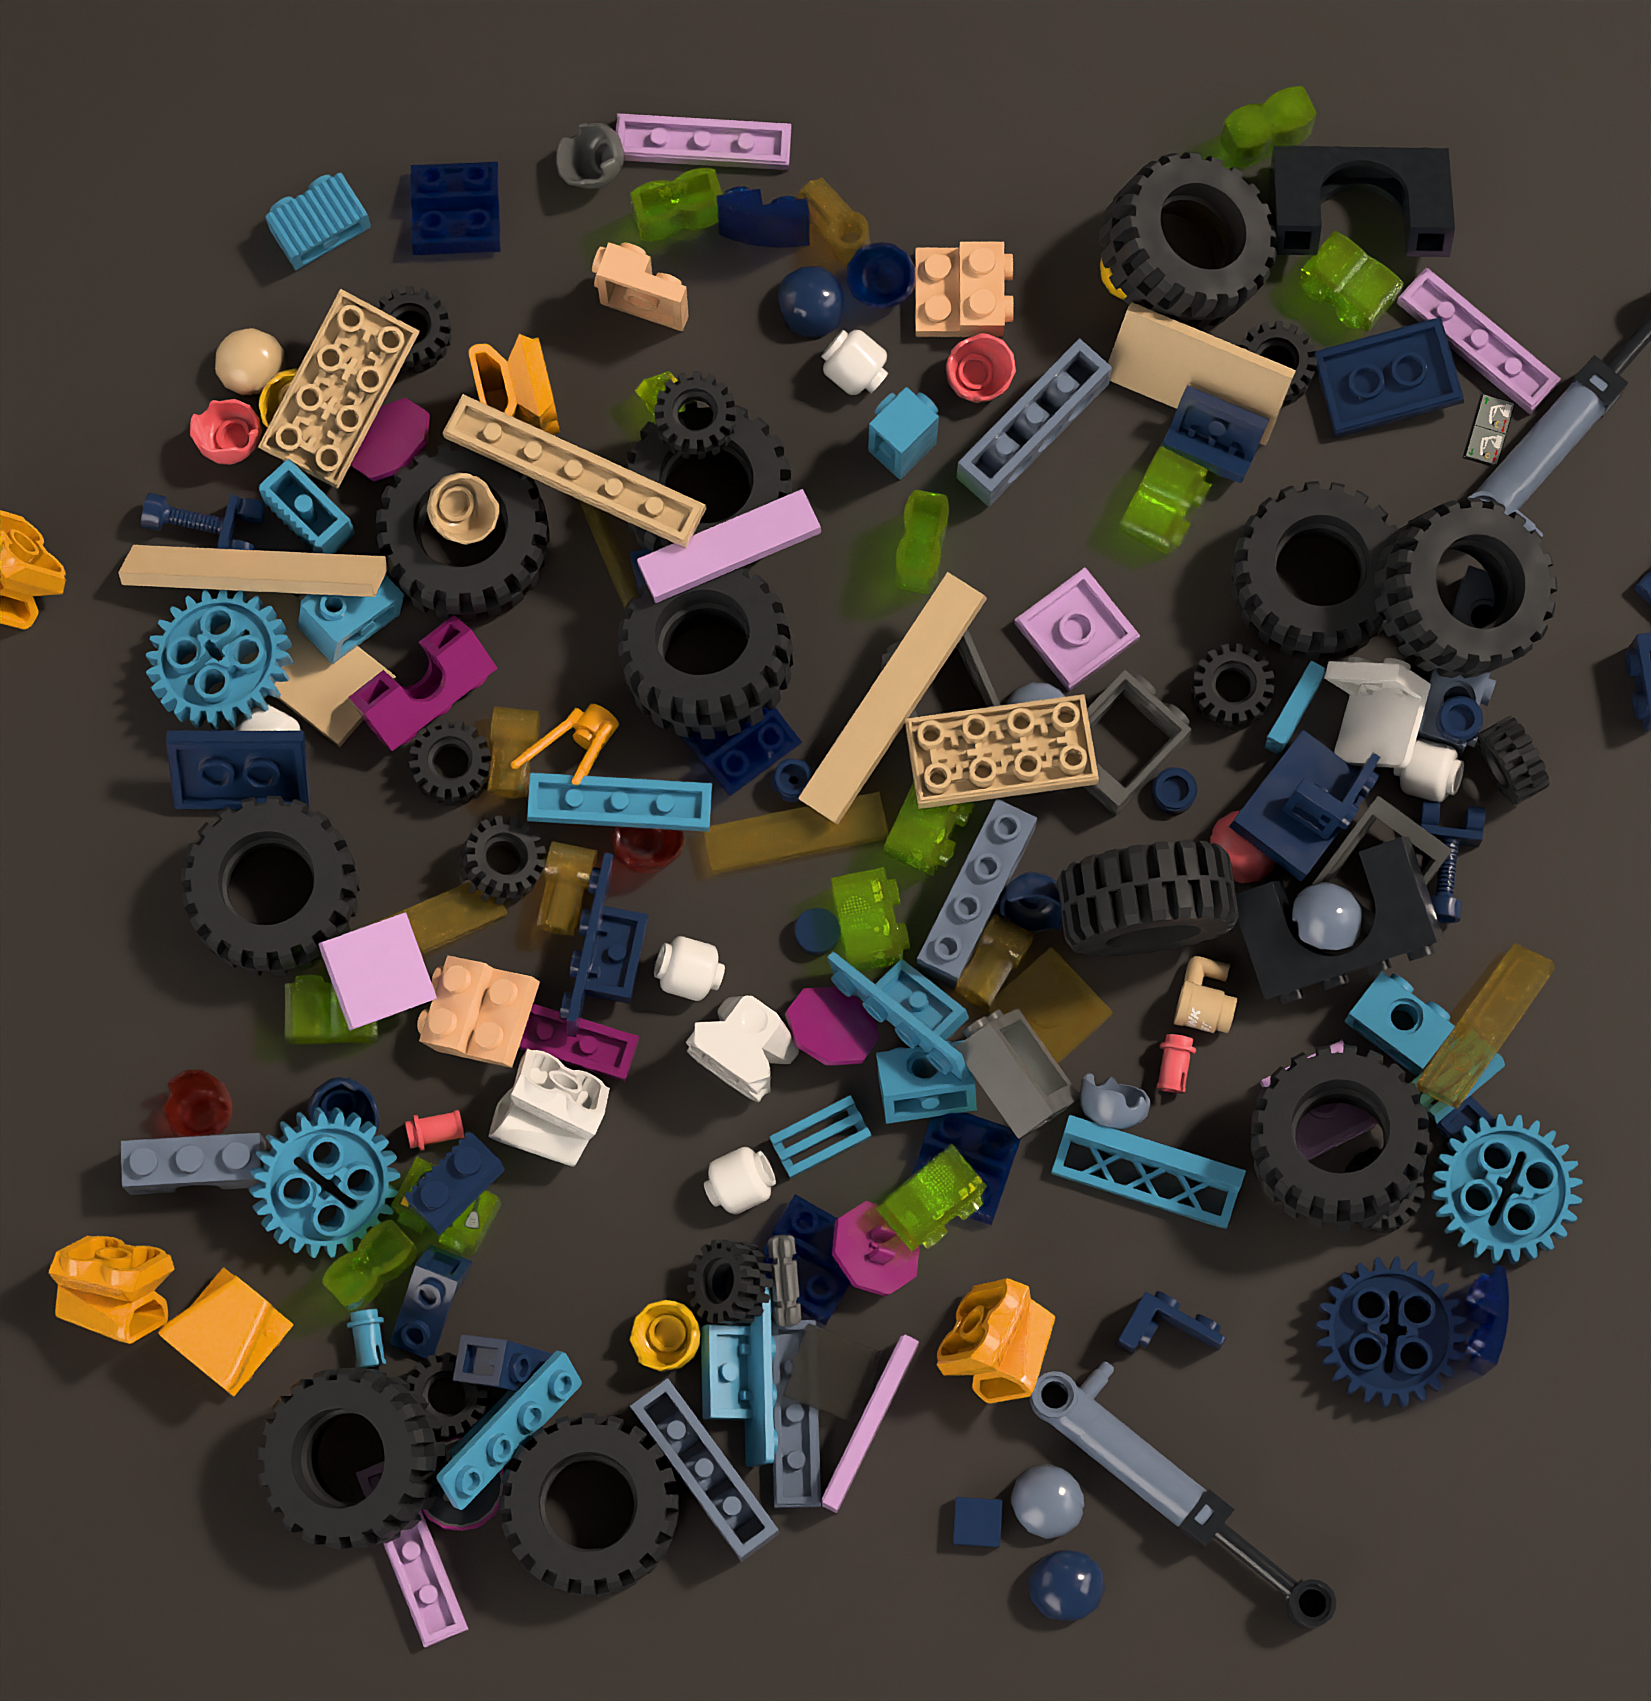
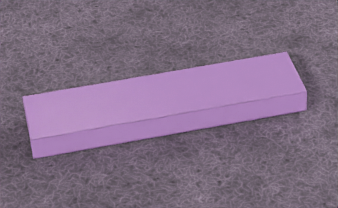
(705, 141)
(1480, 341)
(729, 546)
(869, 1423)
(420, 1575)

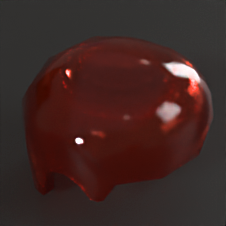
(647, 848)
(197, 1104)

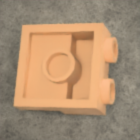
(628, 285)
(962, 290)
(477, 1011)

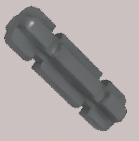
(785, 1280)

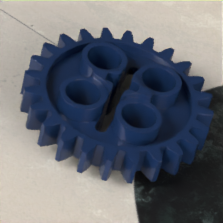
(1432, 1337)

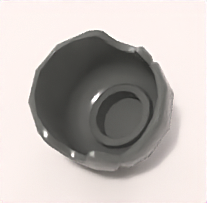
(590, 157)

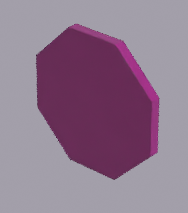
(392, 439)
(832, 1026)
(872, 1251)

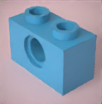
(1373, 1021)
(917, 1090)

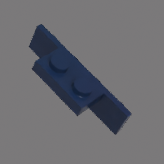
(609, 953)

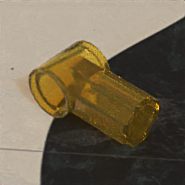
(834, 218)
(511, 734)
(566, 878)
(998, 952)

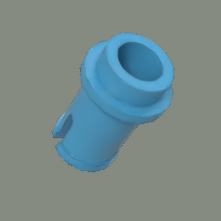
(367, 1338)

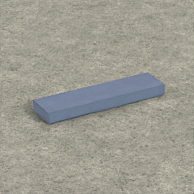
(797, 1426)

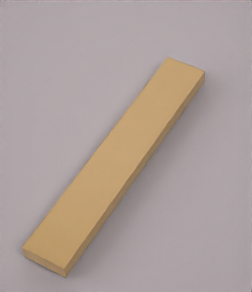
(574, 471)
(253, 570)
(892, 698)

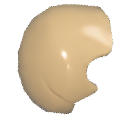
(248, 361)
(462, 508)

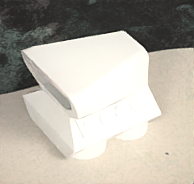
(743, 1045)
(550, 1109)

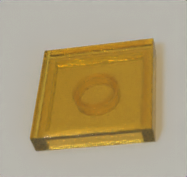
(1054, 1004)

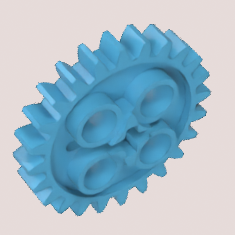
(244, 683)
(1543, 1206)
(298, 1214)

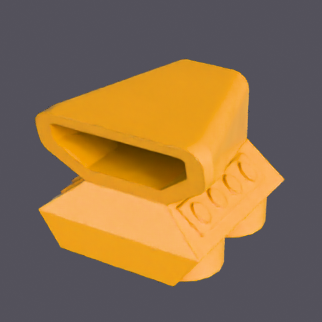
(516, 385)
(24, 571)
(111, 1287)
(227, 1331)
(998, 1340)

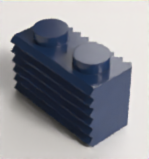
(454, 1183)

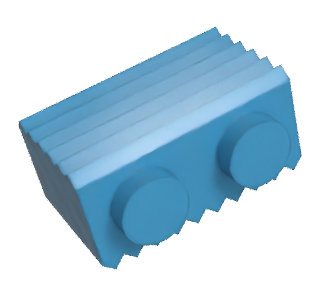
(317, 220)
(306, 509)

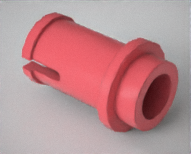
(1175, 1063)
(434, 1129)

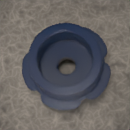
(787, 769)

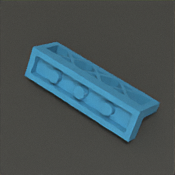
(620, 802)
(1153, 1155)

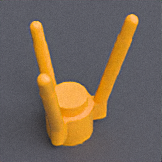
(592, 733)

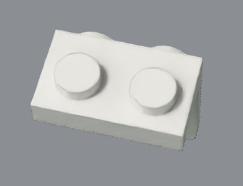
(1381, 710)

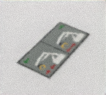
(1490, 429)

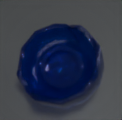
(881, 275)

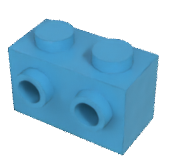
(903, 431)
(343, 622)

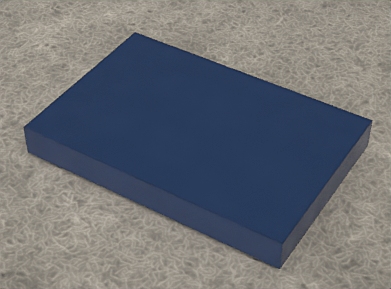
(1388, 377)
(231, 766)
(1274, 831)

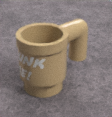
(1204, 1006)

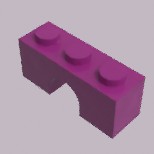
(454, 668)

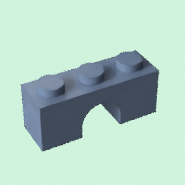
(170, 1163)

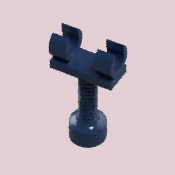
(158, 512)
(1445, 905)

